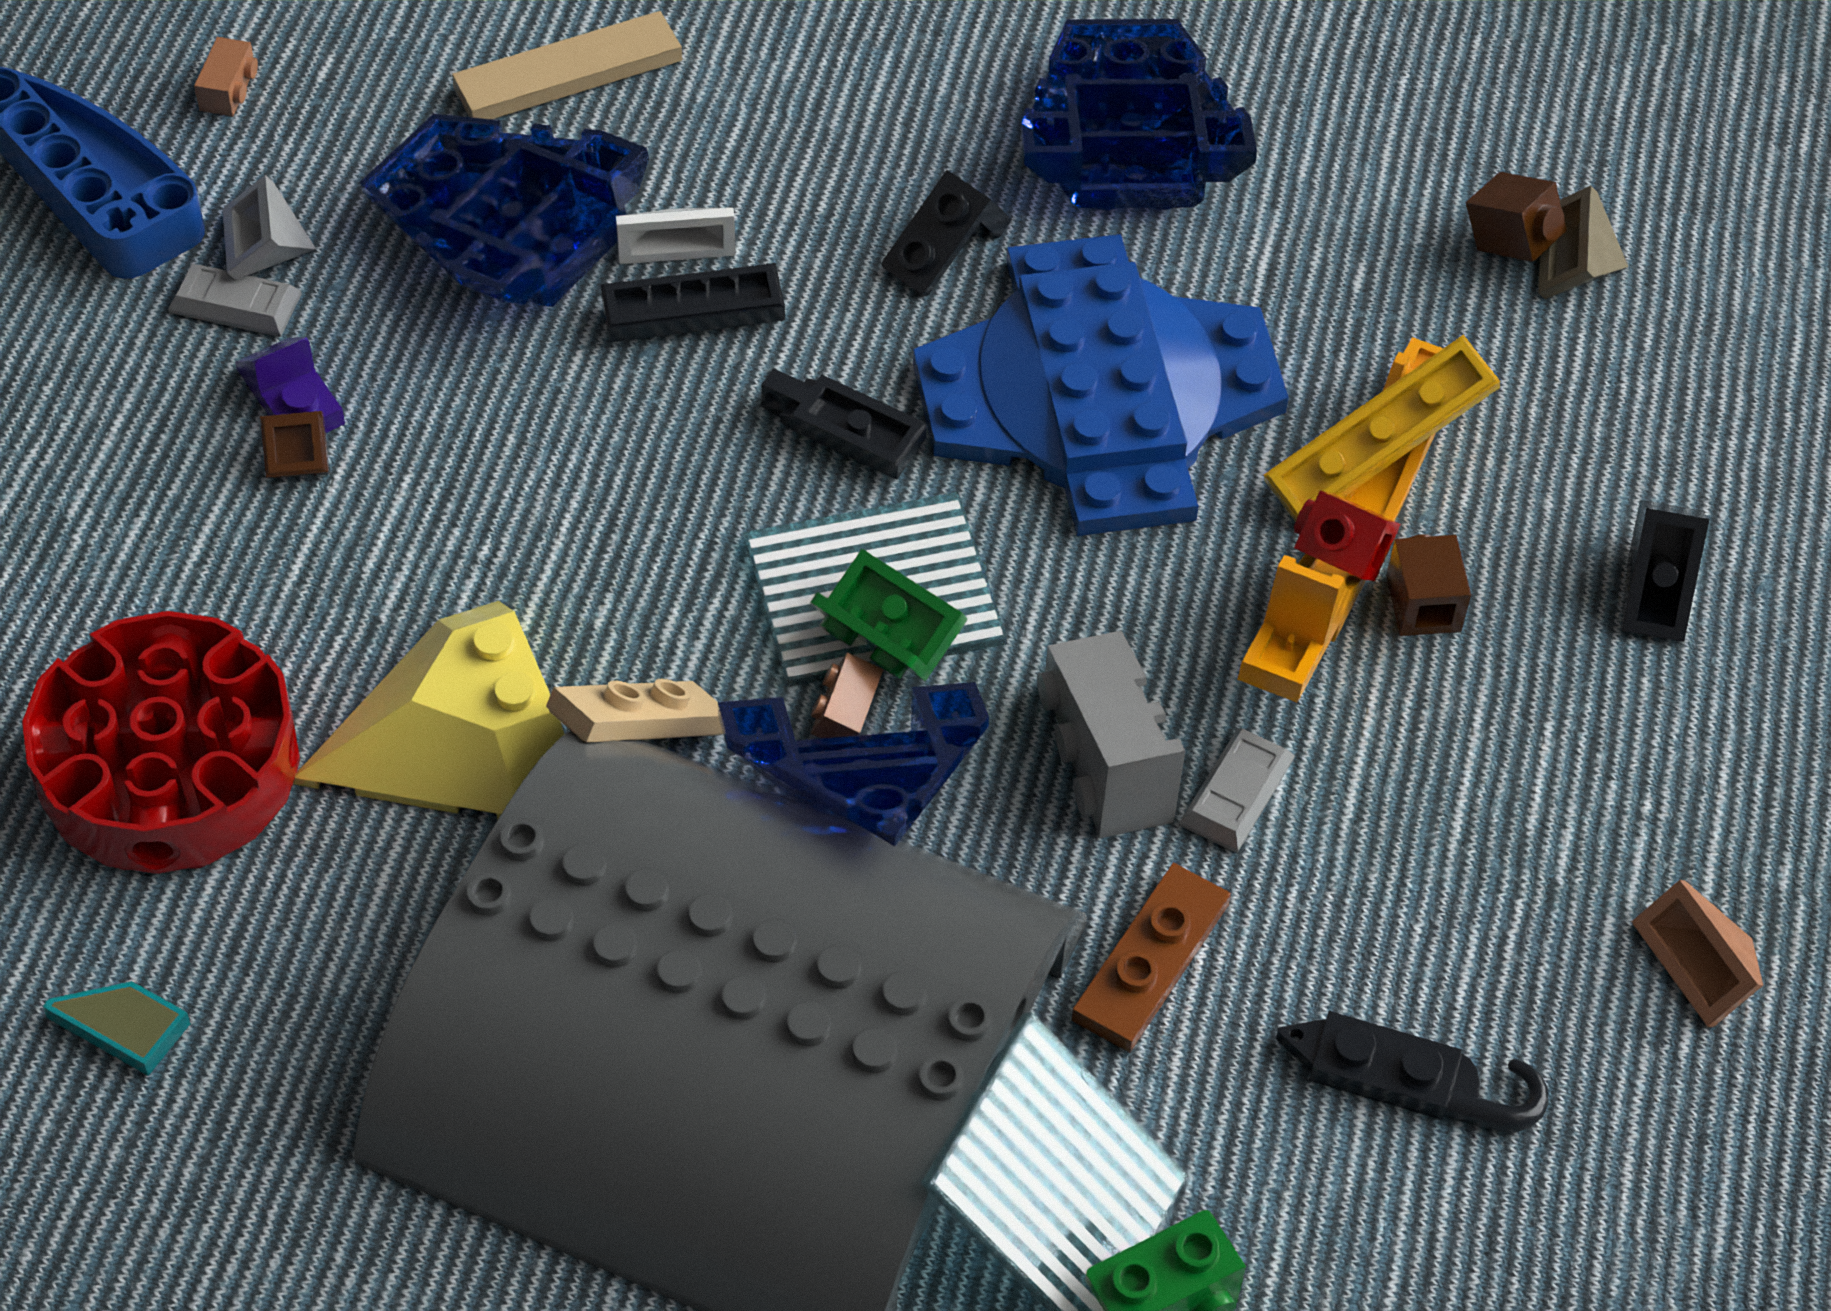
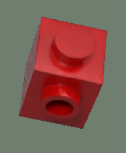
(1344, 535)

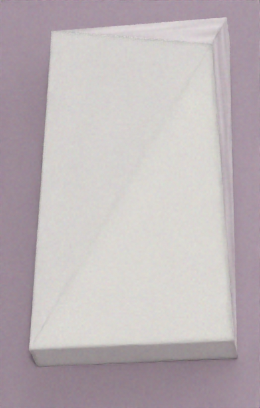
(676, 234)

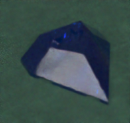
(863, 778)

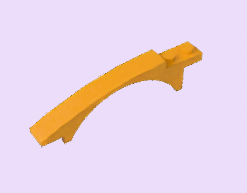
(1315, 598)

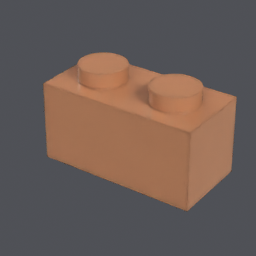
(225, 76)
(847, 698)

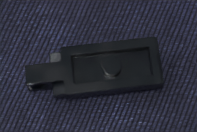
(845, 420)

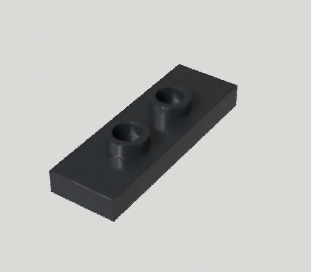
(692, 302)

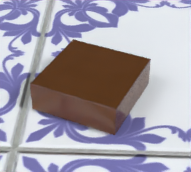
(294, 444)

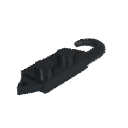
(1407, 1072)

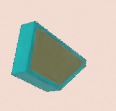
(122, 1022)

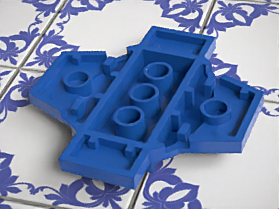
(1099, 383)

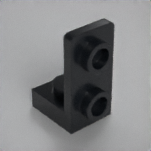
(941, 231)

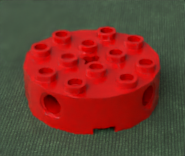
(162, 742)

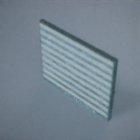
(918, 538)
(1051, 1170)

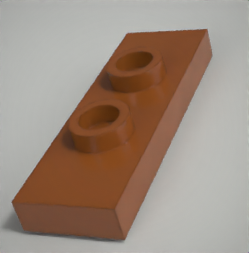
(1151, 957)

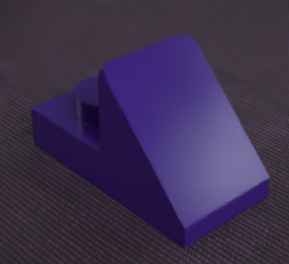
(287, 382)

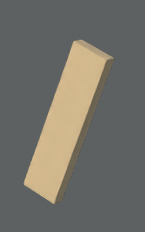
(567, 67)

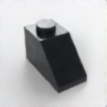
(1663, 569)

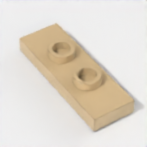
(636, 710)

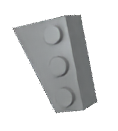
(1111, 734)

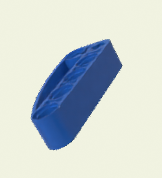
(98, 176)

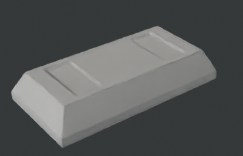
(240, 303)
(1237, 789)

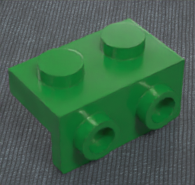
(891, 615)
(1174, 1270)

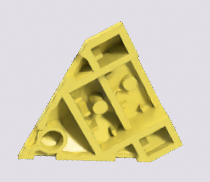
(448, 722)

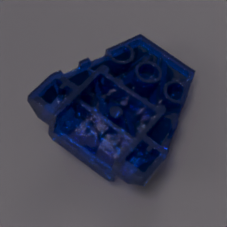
(1133, 118)
(508, 208)

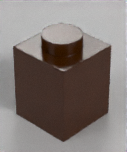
(1516, 216)
(1428, 585)

